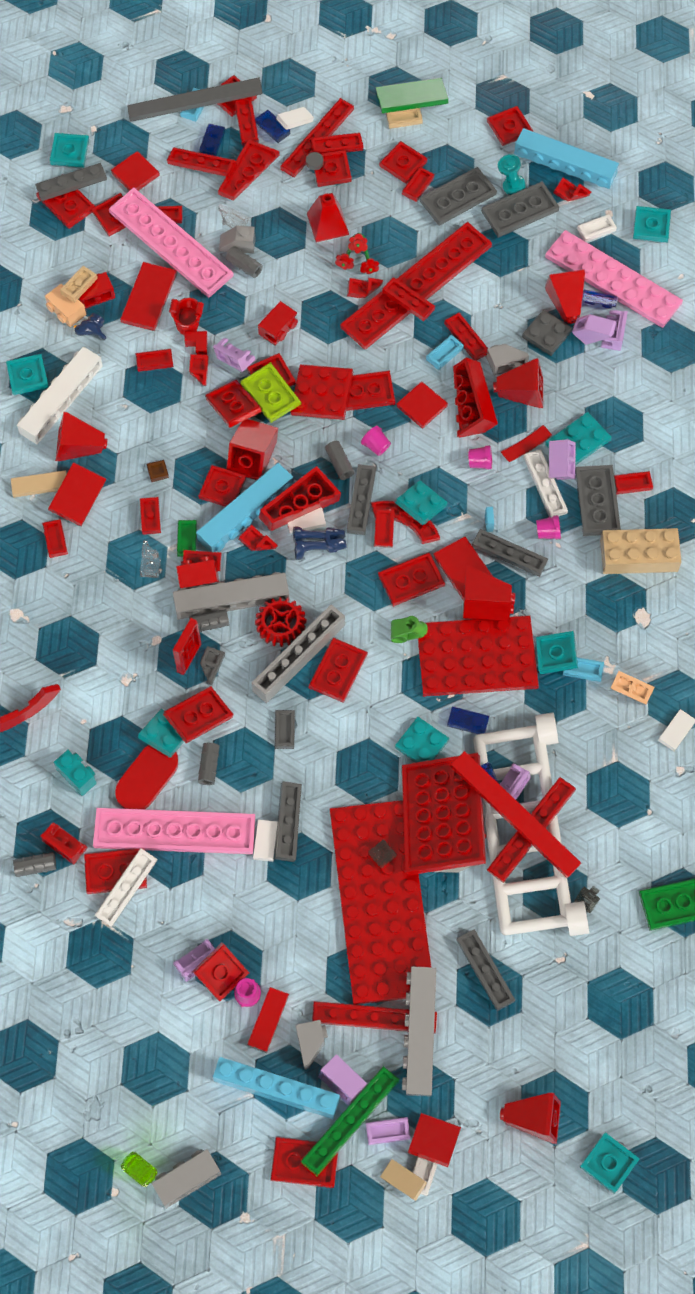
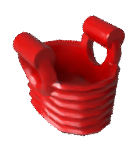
(186, 314)

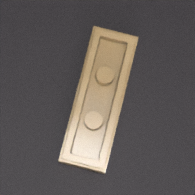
(37, 483)

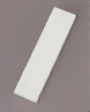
(546, 486)
(126, 887)

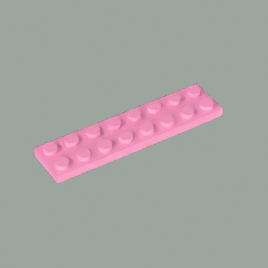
(171, 242)
(614, 278)
(174, 831)

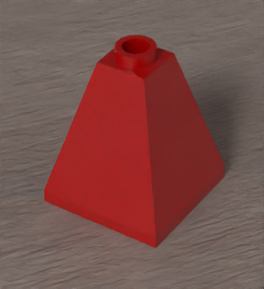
(327, 218)
(566, 293)
(522, 384)
(78, 439)
(534, 1116)

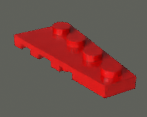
(249, 165)

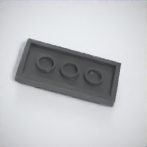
(458, 196)
(520, 209)
(597, 499)

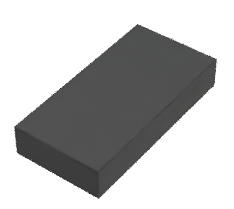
(284, 729)

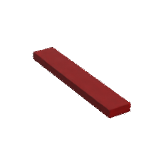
(325, 127)
(544, 814)
(362, 1016)

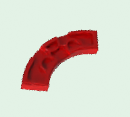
(426, 533)
(35, 705)

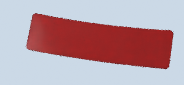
(526, 444)

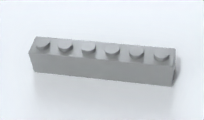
(230, 595)
(298, 654)
(421, 1031)

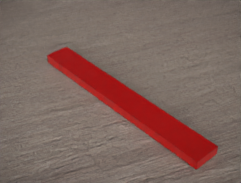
(515, 814)

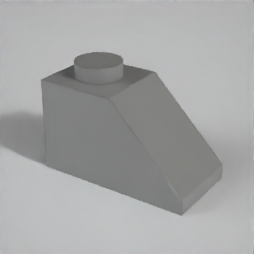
(241, 237)
(505, 358)
(311, 1040)

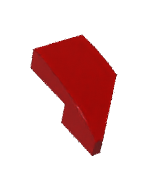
(570, 192)
(361, 288)
(199, 367)
(256, 541)

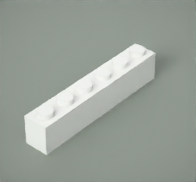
(59, 395)

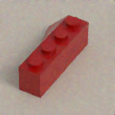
(473, 399)

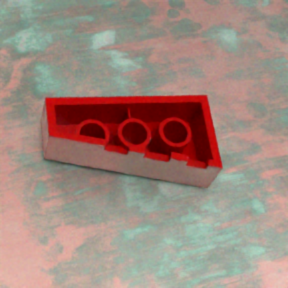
(301, 498)

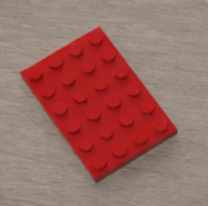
(477, 656)
(441, 818)

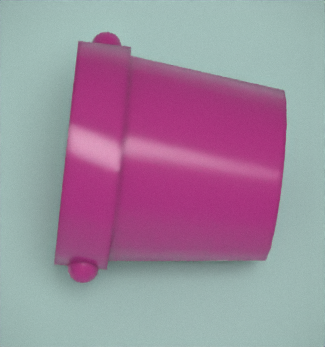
(376, 441)
(480, 457)
(549, 528)
(247, 992)

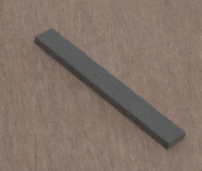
(195, 99)

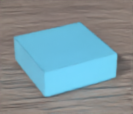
(489, 519)

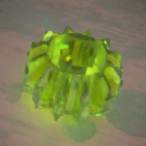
(139, 1169)

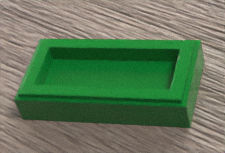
(186, 536)

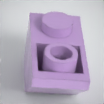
(593, 328)

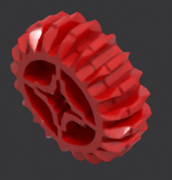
(273, 609)

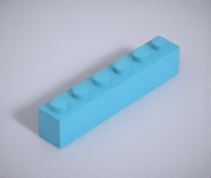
(566, 158)
(244, 509)
(276, 1088)

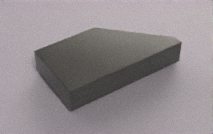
(211, 663)

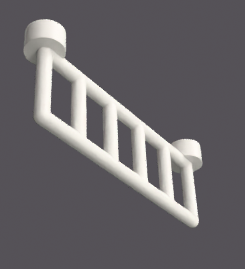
(572, 914)

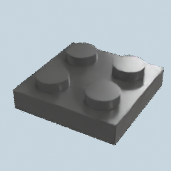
(547, 332)

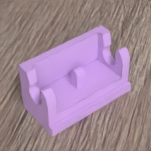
(616, 340)
(233, 356)
(562, 459)
(515, 780)
(193, 959)
(342, 1079)

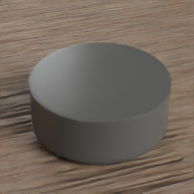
(314, 161)

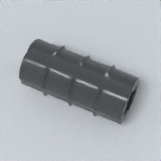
(244, 262)
(339, 460)
(211, 620)
(208, 764)
(34, 864)

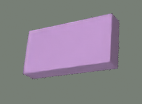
(388, 1131)

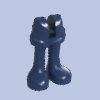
(332, 541)

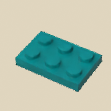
(586, 434)

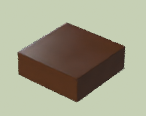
(157, 471)

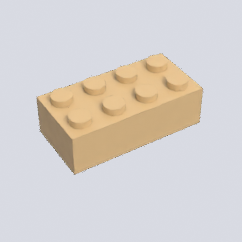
(640, 551)

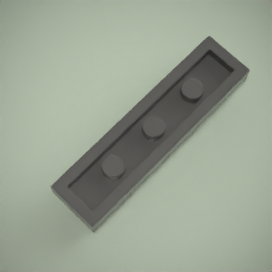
(71, 181)
(361, 499)
(509, 552)
(288, 821)
(485, 970)

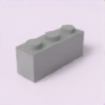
(186, 1177)

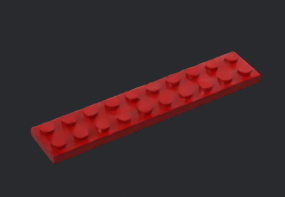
(424, 278)

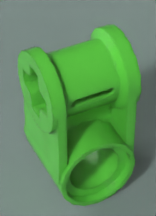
(407, 629)

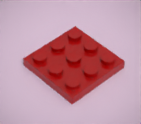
(322, 391)

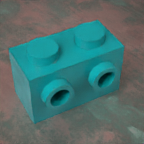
(74, 772)

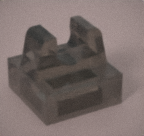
(382, 853)
(589, 897)

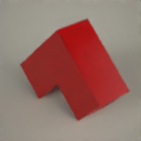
(197, 339)

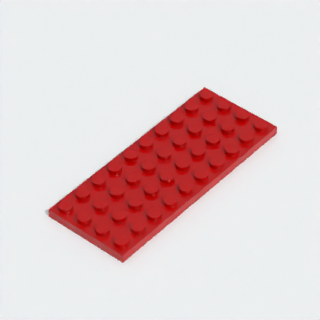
(378, 904)

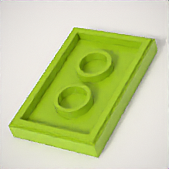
(270, 392)

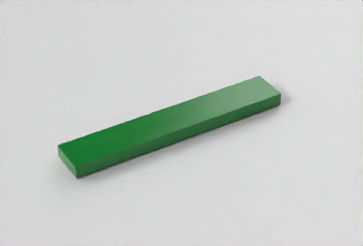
(350, 1121)

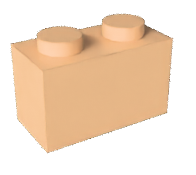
(66, 310)

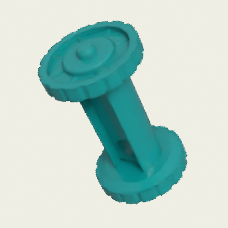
(509, 166)

